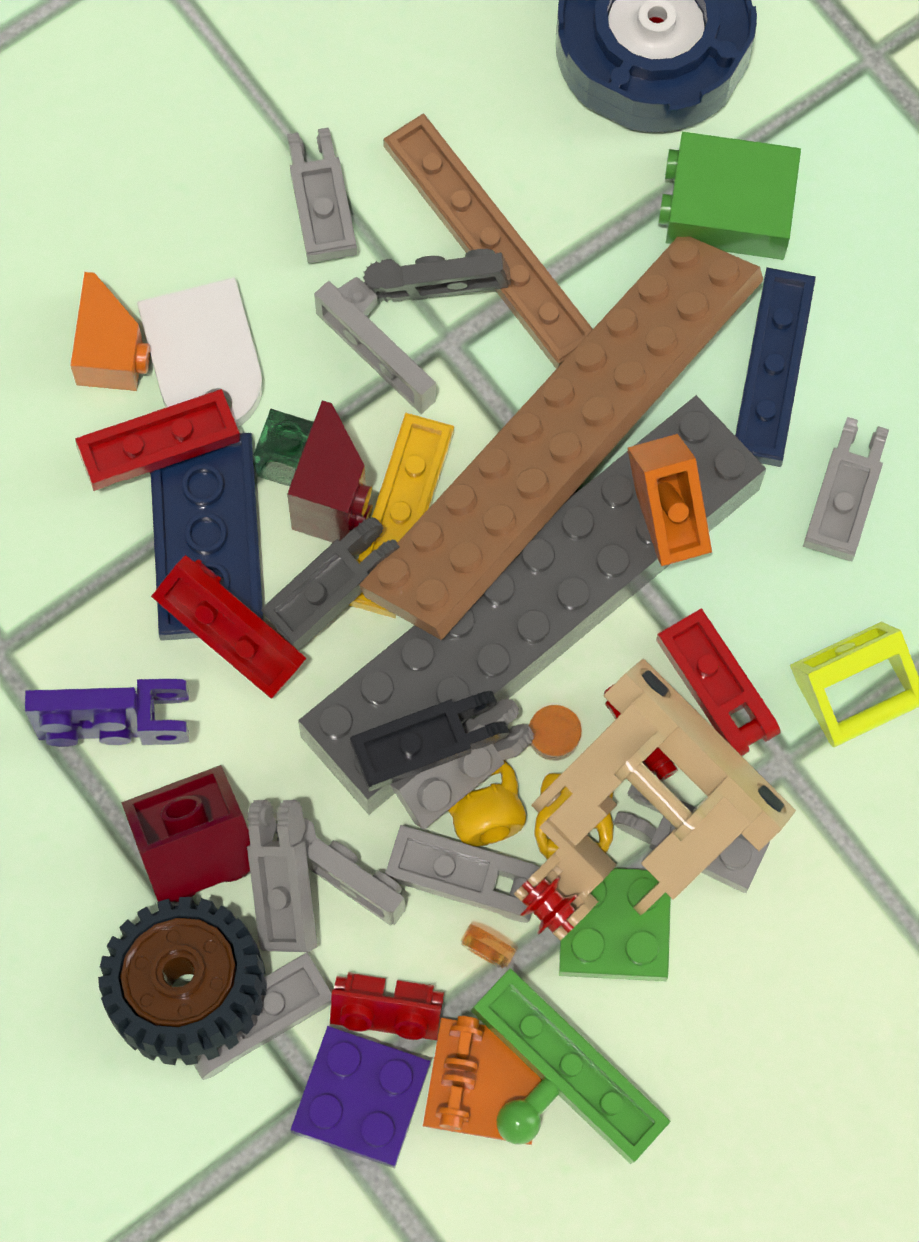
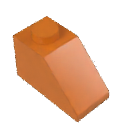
(106, 341)
(670, 498)

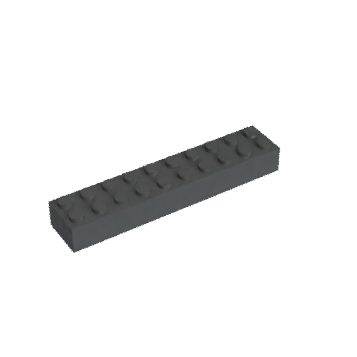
(540, 606)

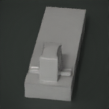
(346, 313)

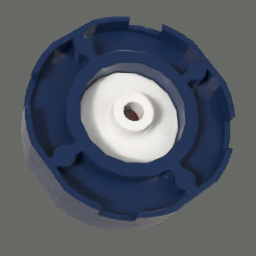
(654, 59)

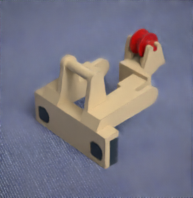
(650, 718)

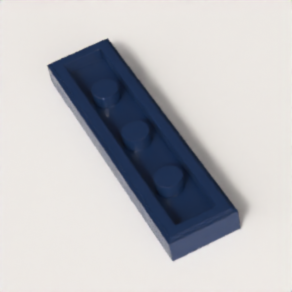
(774, 364)

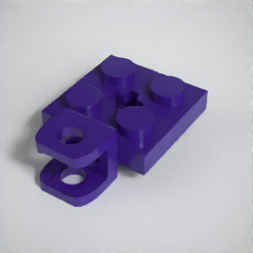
(108, 714)

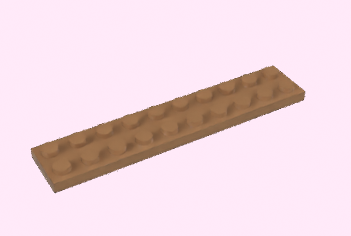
(560, 435)

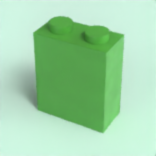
(731, 194)

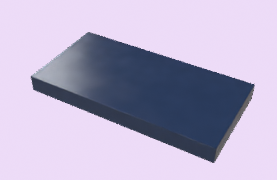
(210, 515)

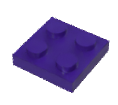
(360, 1097)

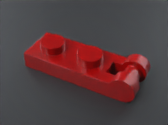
(717, 681)

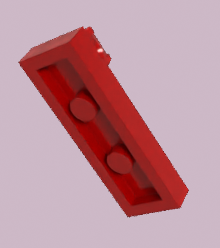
(157, 439)
(228, 626)

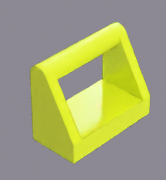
(849, 658)

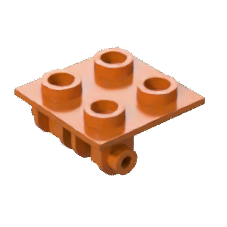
(473, 1079)

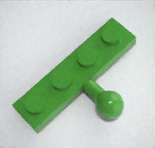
(567, 1069)

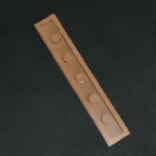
(480, 224)

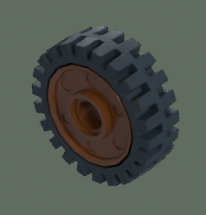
(191, 1017)

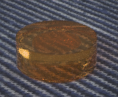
(555, 732)
(487, 946)

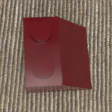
(329, 484)
(190, 834)

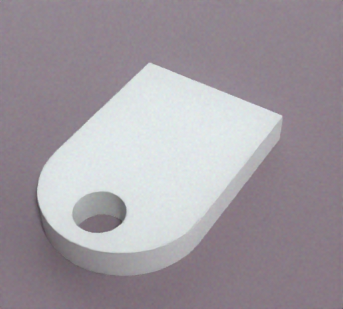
(203, 346)

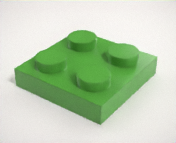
(615, 938)

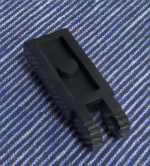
(424, 740)

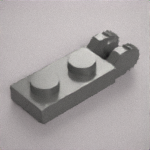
(438, 277)
(326, 585)

